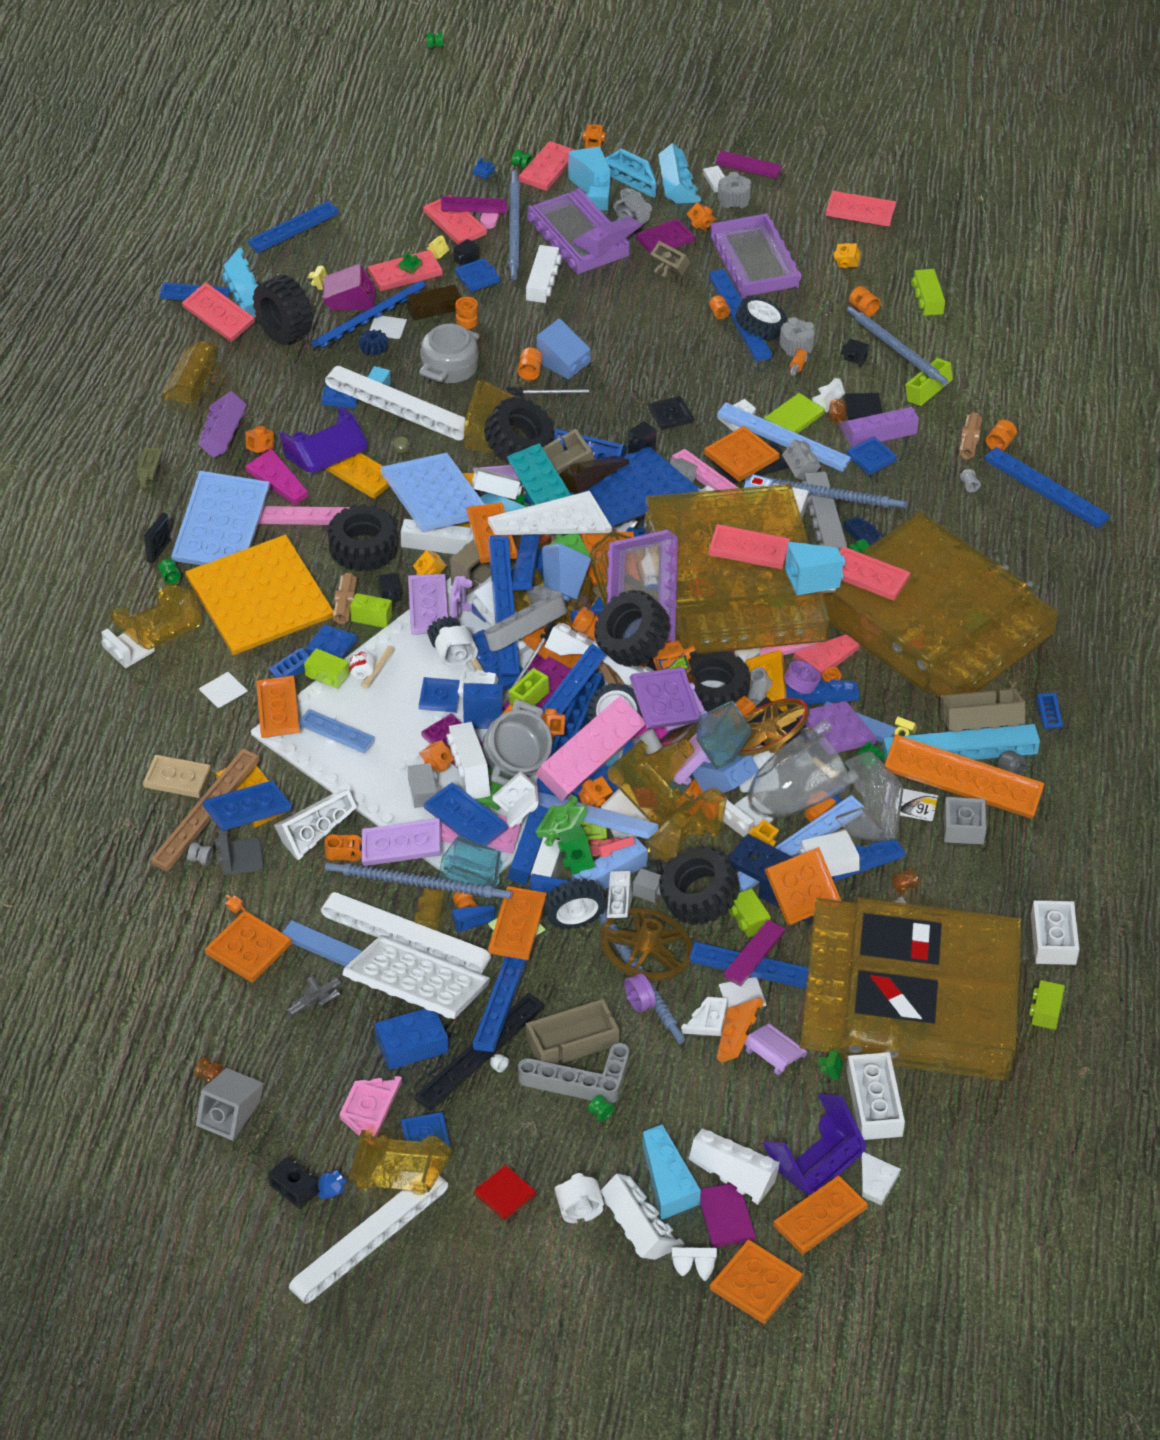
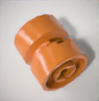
(864, 301)
(466, 312)
(530, 363)
(1001, 435)
(585, 622)

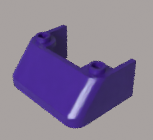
(326, 446)
(829, 1156)

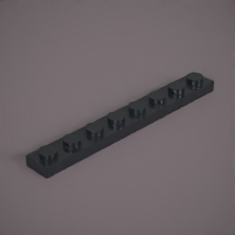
(471, 1059)

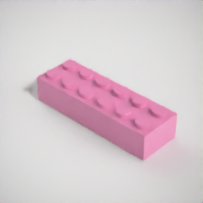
(590, 748)

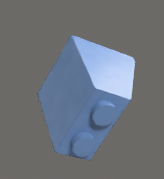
(562, 349)
(564, 570)
(726, 777)

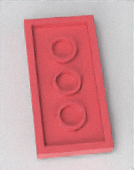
(546, 166)
(861, 208)
(455, 224)
(388, 275)
(218, 312)
(749, 546)
(873, 574)

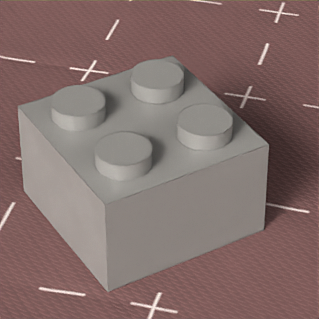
(964, 820)

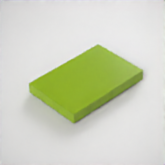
(796, 413)

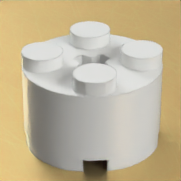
(456, 646)
(579, 1198)

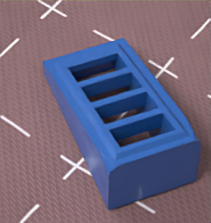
(297, 657)
(1051, 698)
(472, 917)

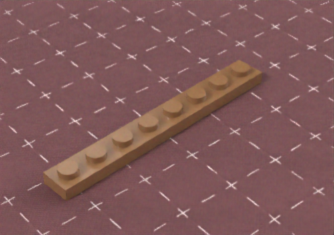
(198, 816)

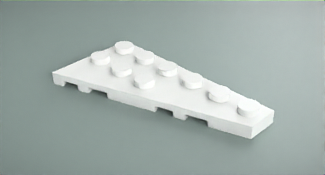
(561, 516)

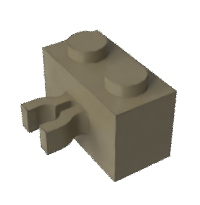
(669, 259)

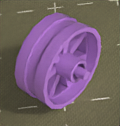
(802, 677)
(640, 993)

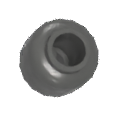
(1012, 762)

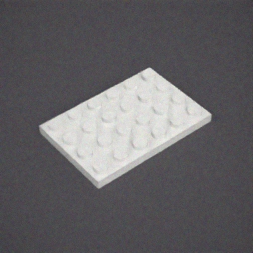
(416, 977)

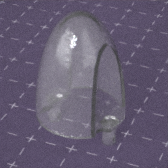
(799, 775)

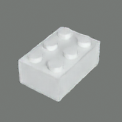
(1054, 932)

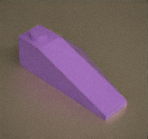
(606, 236)

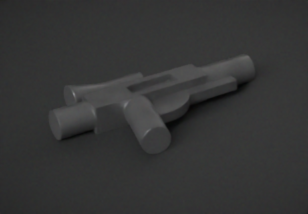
(315, 994)

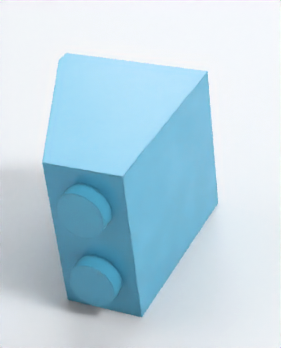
(588, 168)
(813, 567)

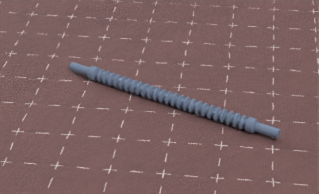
(514, 225)
(898, 346)
(884, 501)
(488, 891)
(663, 1012)

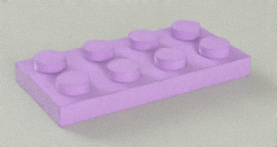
(426, 601)
(401, 842)

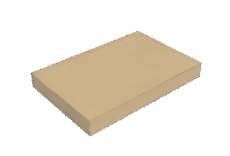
(177, 776)

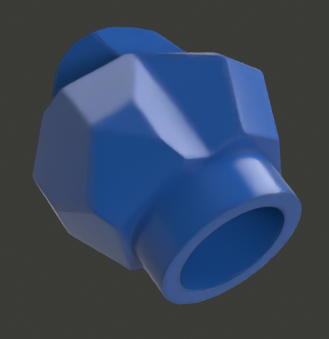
(331, 1185)

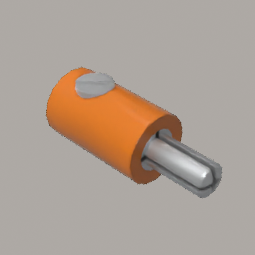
(798, 361)

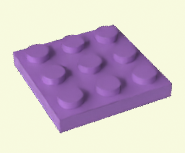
(665, 698)
(847, 727)

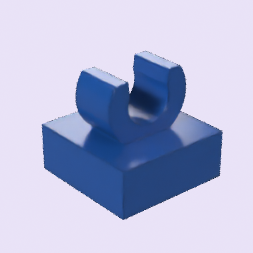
(483, 169)

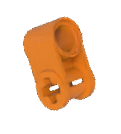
(341, 847)

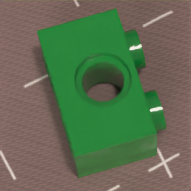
(576, 840)

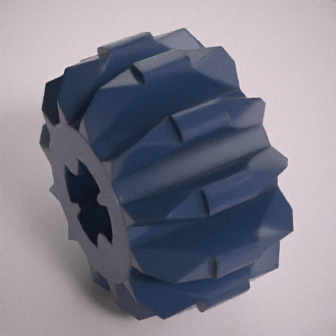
(373, 342)

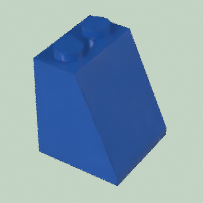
(482, 704)

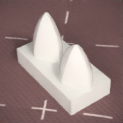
(828, 393)
(703, 1257)

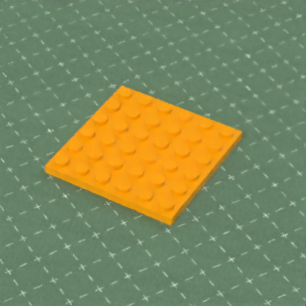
(259, 594)

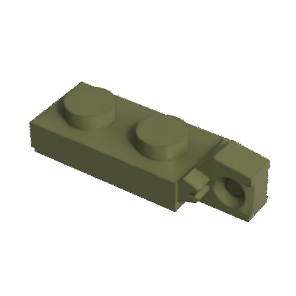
(148, 465)

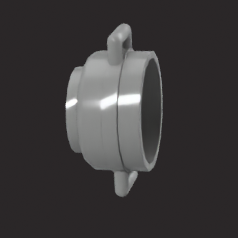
(449, 353)
(517, 742)

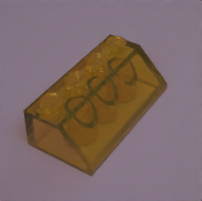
(191, 373)

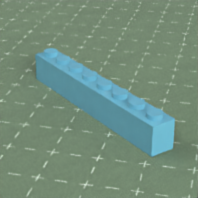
(979, 743)

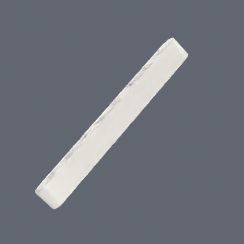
(396, 402)
(379, 922)
(362, 1241)

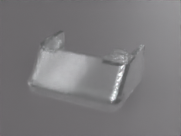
(881, 801)

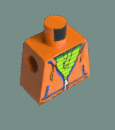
(673, 656)

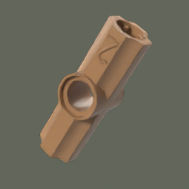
(970, 435)
(344, 598)

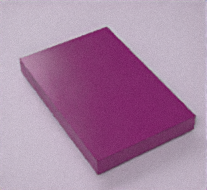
(670, 233)
(725, 1215)

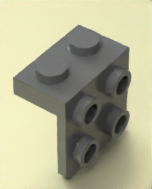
(238, 855)

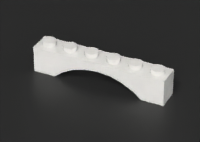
(567, 641)

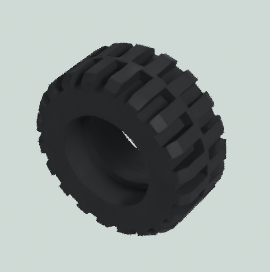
(282, 309)
(525, 416)
(363, 553)
(619, 615)
(723, 668)
(711, 901)

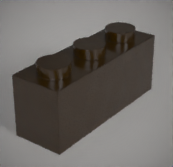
(433, 302)

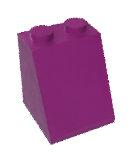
(349, 290)

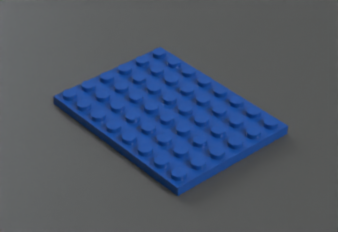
(625, 491)

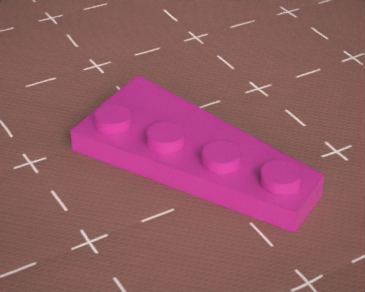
(273, 470)

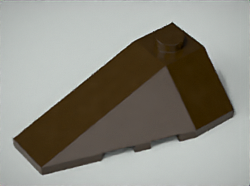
(587, 473)

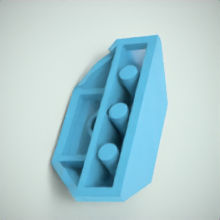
(632, 171)

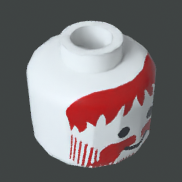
(361, 664)

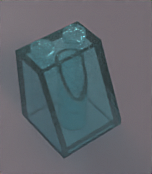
(722, 734)
(470, 863)

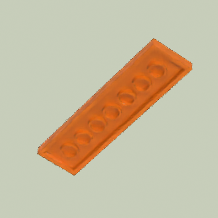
(964, 776)

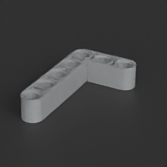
(544, 608)
(576, 1081)

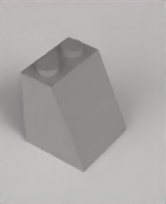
(228, 1103)

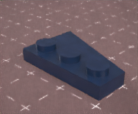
(862, 530)

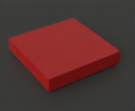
(504, 1192)

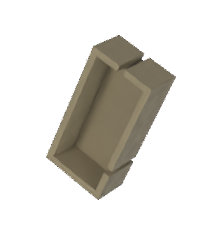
(576, 451)
(468, 564)
(980, 710)
(572, 1033)

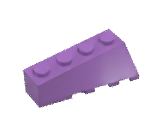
(221, 424)
(882, 426)

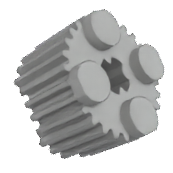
(734, 191)
(633, 206)
(797, 335)

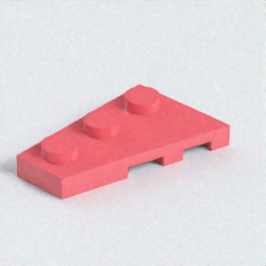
(828, 653)
(605, 847)

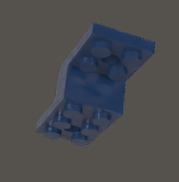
(767, 857)

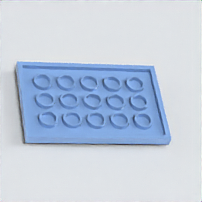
(432, 490)
(219, 518)

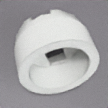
(499, 1062)

